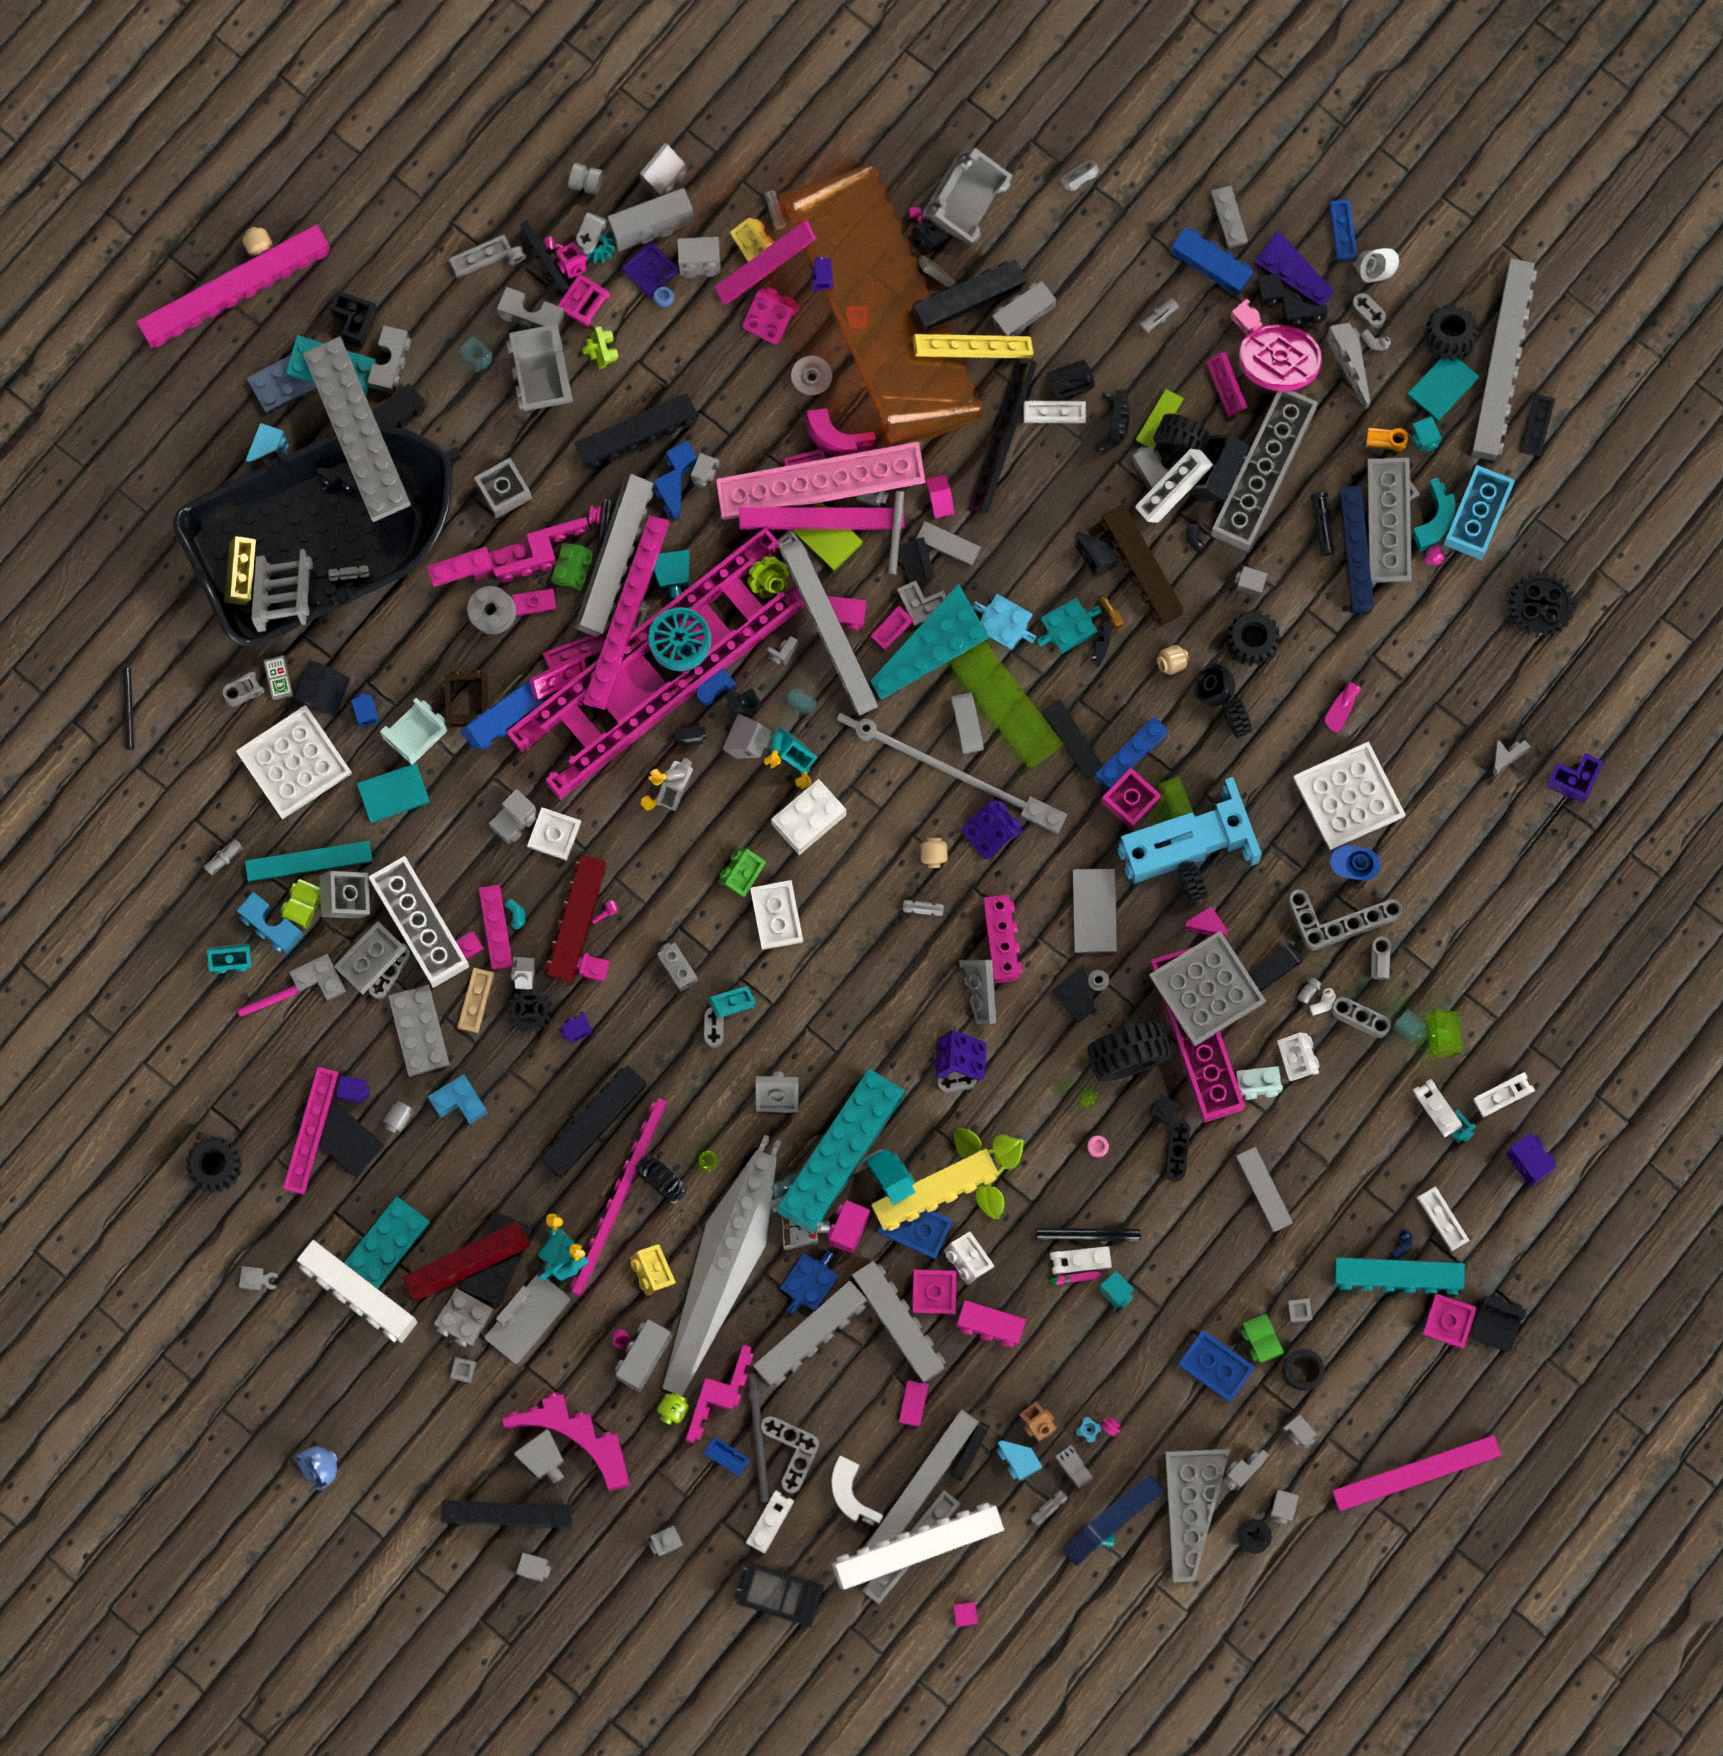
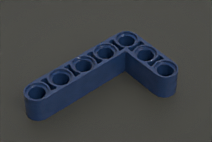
(1112, 1519)

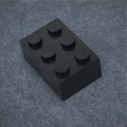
(1226, 455)

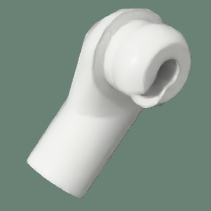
(1325, 1003)

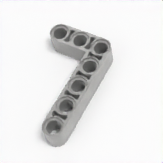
(1340, 924)

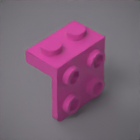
(770, 315)

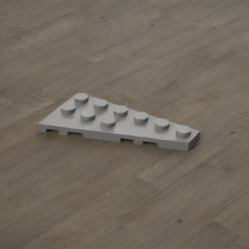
(1192, 1496)

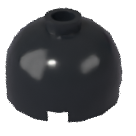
(1214, 685)

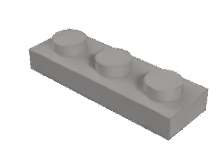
(1229, 217)

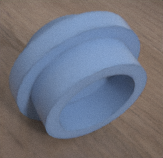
(663, 296)

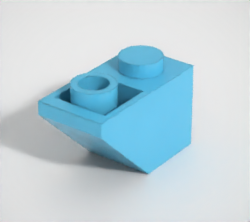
(1020, 1458)

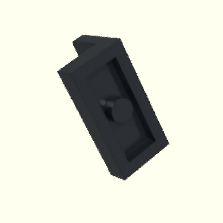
(1071, 379)
(916, 560)

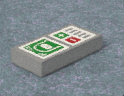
(278, 678)

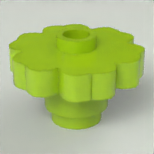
(768, 577)

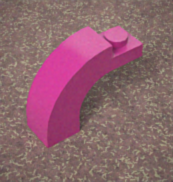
(833, 441)

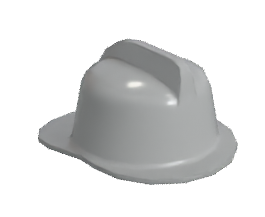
(1377, 264)

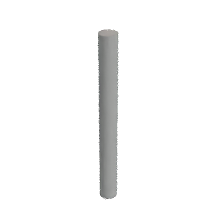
(896, 532)

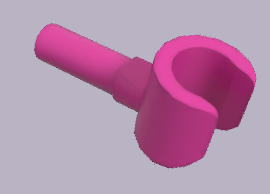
(915, 212)
(549, 244)
(611, 909)

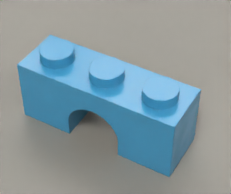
(282, 936)

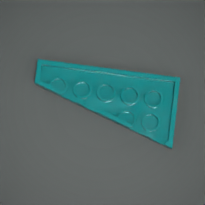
(941, 638)

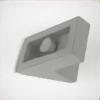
(1503, 758)

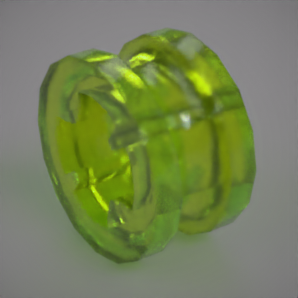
(714, 1158)

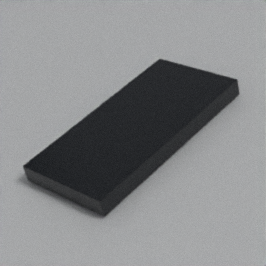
(347, 1139)

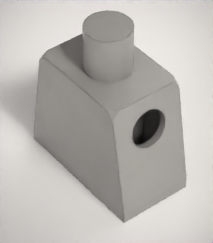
(747, 738)
(542, 1457)

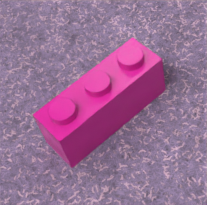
(991, 1324)

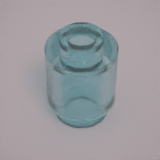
(801, 701)

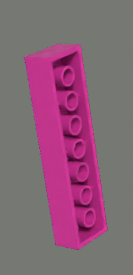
(1205, 1065)

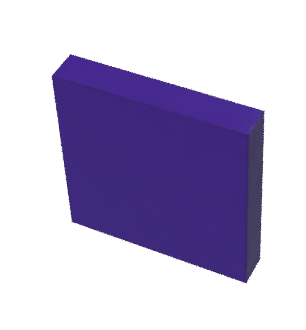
(650, 269)

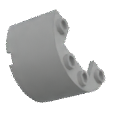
(539, 368)

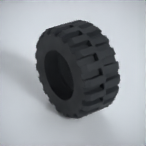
(1129, 1051)

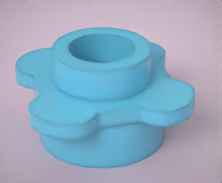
(1087, 1423)

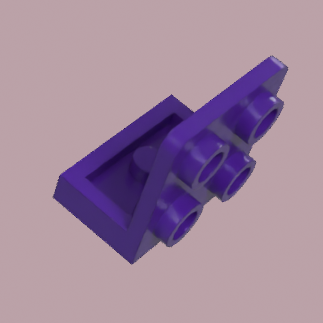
(991, 829)
(961, 1055)

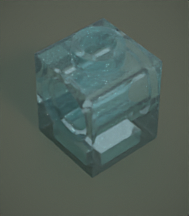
(469, 348)

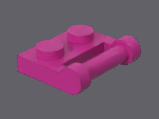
(578, 296)

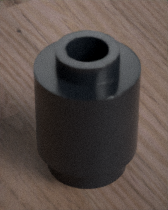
(690, 735)

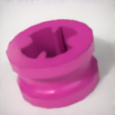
(595, 514)

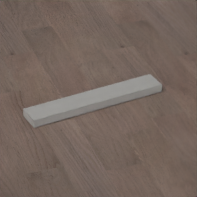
(943, 1507)

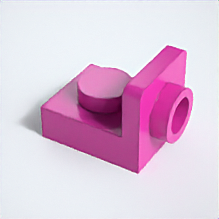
(593, 968)

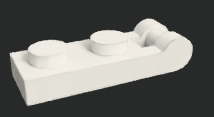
(1503, 1095)
(1438, 1108)
(1081, 1260)
(769, 1523)

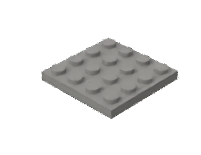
(1207, 988)

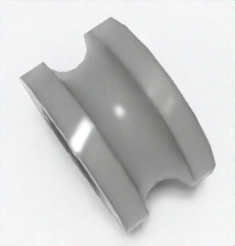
(515, 255)

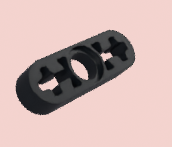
(1174, 1135)
(971, 1451)

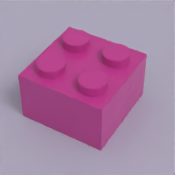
(1131, 799)
(849, 1226)

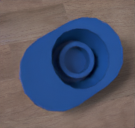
(1355, 862)

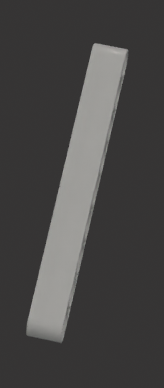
(828, 627)
(925, 1479)

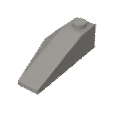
(1347, 350)

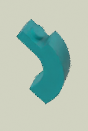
(1436, 530)

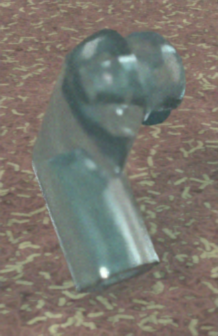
(783, 1185)

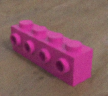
(1001, 938)

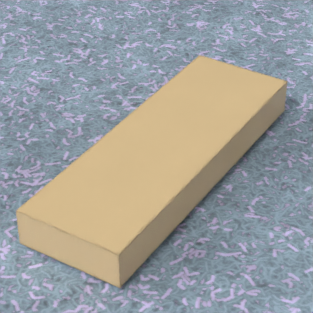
(475, 1000)

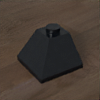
(1096, 553)

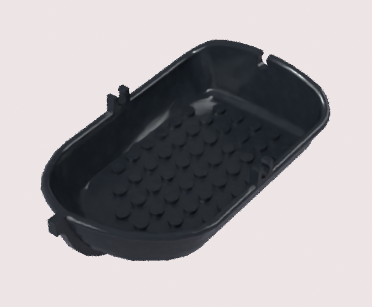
(293, 511)

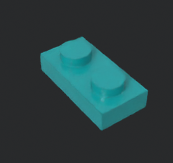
(732, 1002)

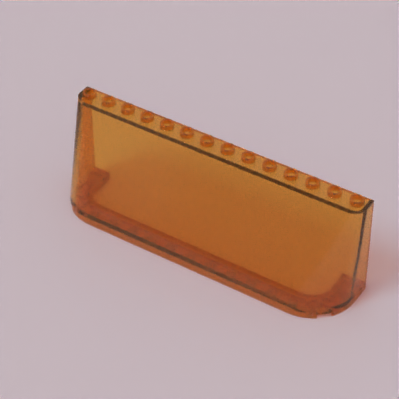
(871, 301)

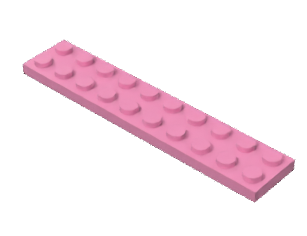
(822, 480)

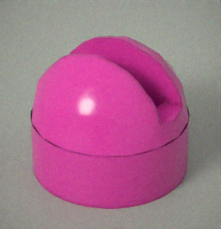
(620, 1338)

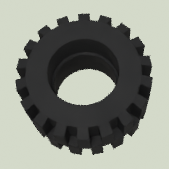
(1451, 346)
(1180, 434)
(1253, 654)
(204, 1149)

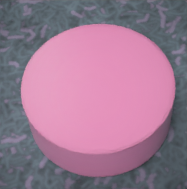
(1098, 1146)

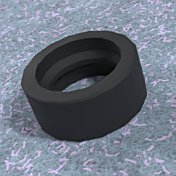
(1303, 1386)

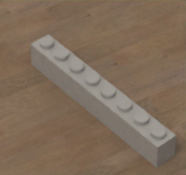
(614, 555)

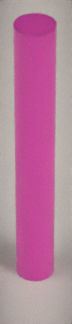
(268, 1001)

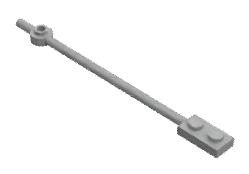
(1032, 809)

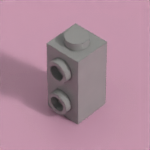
(1149, 466)
(677, 966)

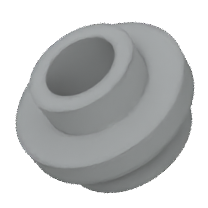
(1095, 986)

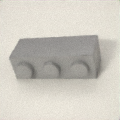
(1023, 309)

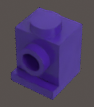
(822, 274)
(575, 1028)

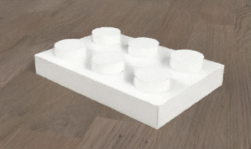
(776, 915)

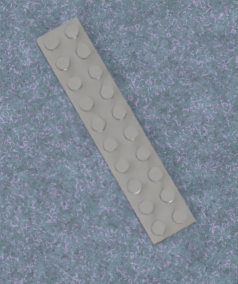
(356, 429)

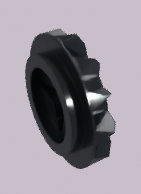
(1264, 1534)

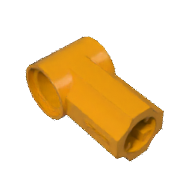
(1384, 439)

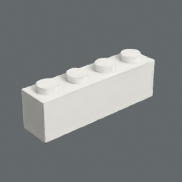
(1174, 485)

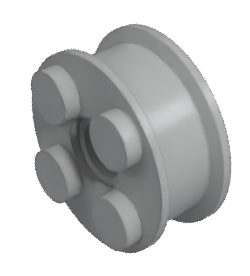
(480, 604)

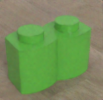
(1262, 1339)

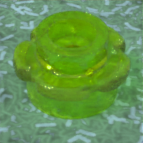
(1088, 1098)

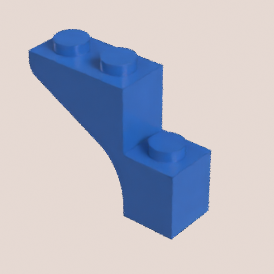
(668, 486)

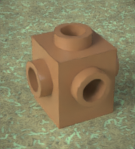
(1040, 1425)

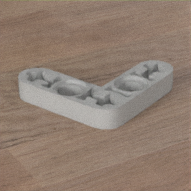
(800, 1452)

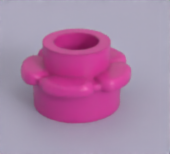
(1110, 1426)

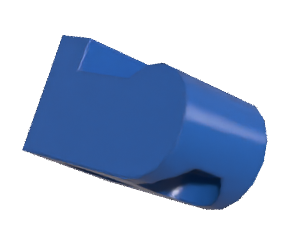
(714, 686)

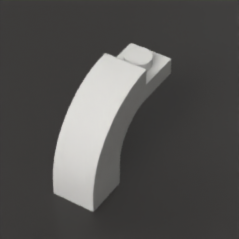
(842, 1490)

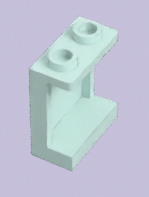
(415, 731)

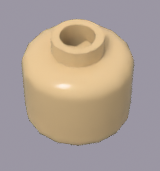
(256, 241)
(1172, 659)
(933, 852)

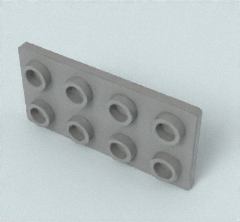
(527, 1318)

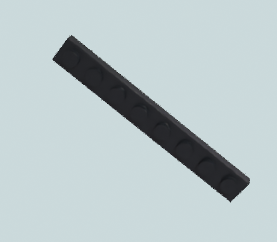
(1002, 436)

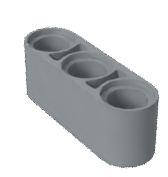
(967, 723)
(1354, 1008)

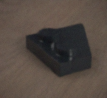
(1076, 995)

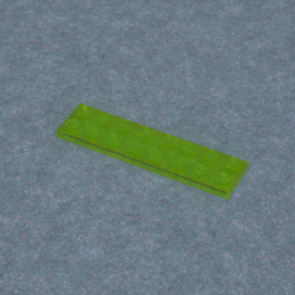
(1006, 704)

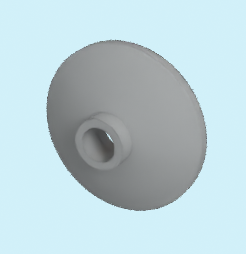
(811, 366)

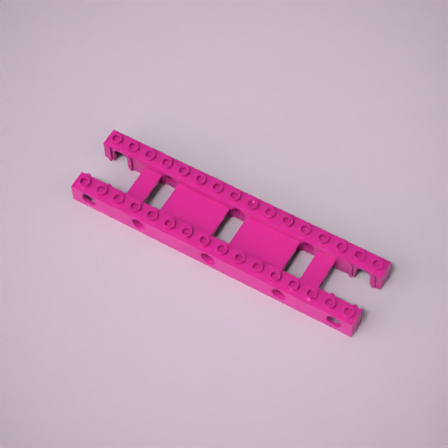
(639, 693)

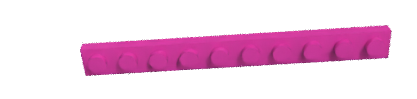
(626, 612)
(622, 1187)

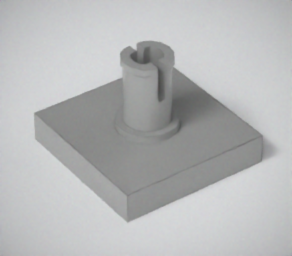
(777, 1093)

